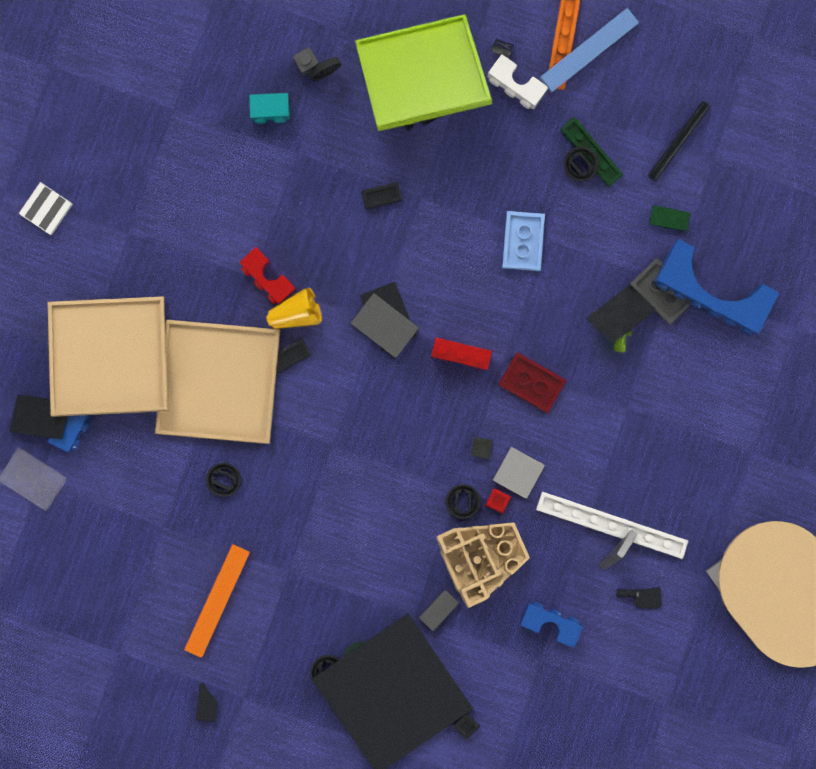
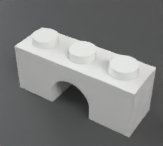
(529, 93)

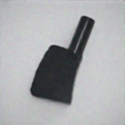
(643, 598)

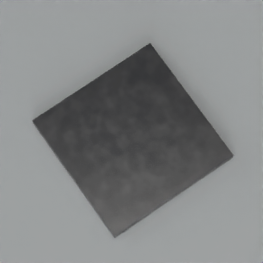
(392, 693)

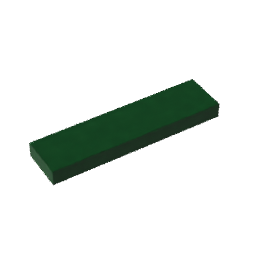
(579, 137)

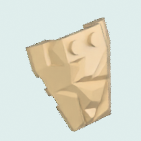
(481, 558)

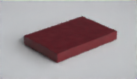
(532, 382)

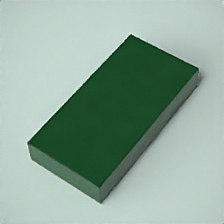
(669, 218)

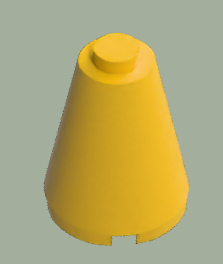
(296, 311)

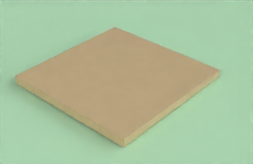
(107, 356)
(219, 381)

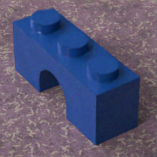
(536, 616)

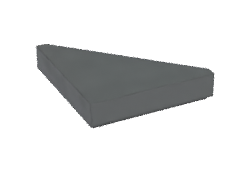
(619, 550)

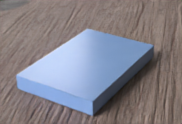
(523, 241)

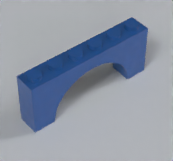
(678, 277)

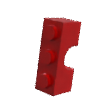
(254, 265)
(461, 353)

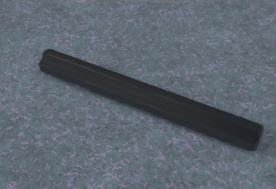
(679, 141)

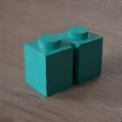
(269, 107)

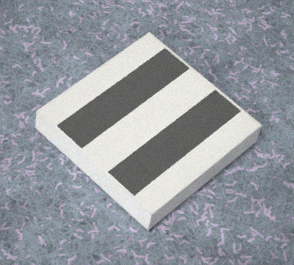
(45, 208)

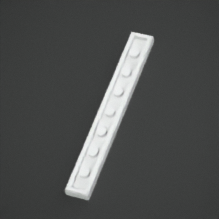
(611, 524)

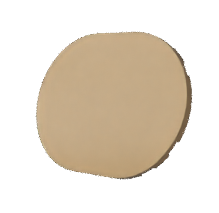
(771, 590)

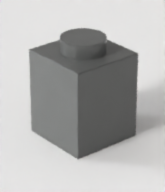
(305, 61)

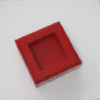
(498, 500)

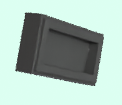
(438, 610)

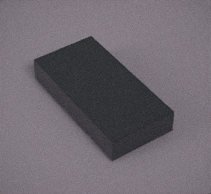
(381, 195)
(292, 355)

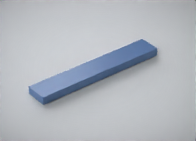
(589, 50)

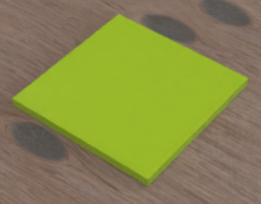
(422, 72)

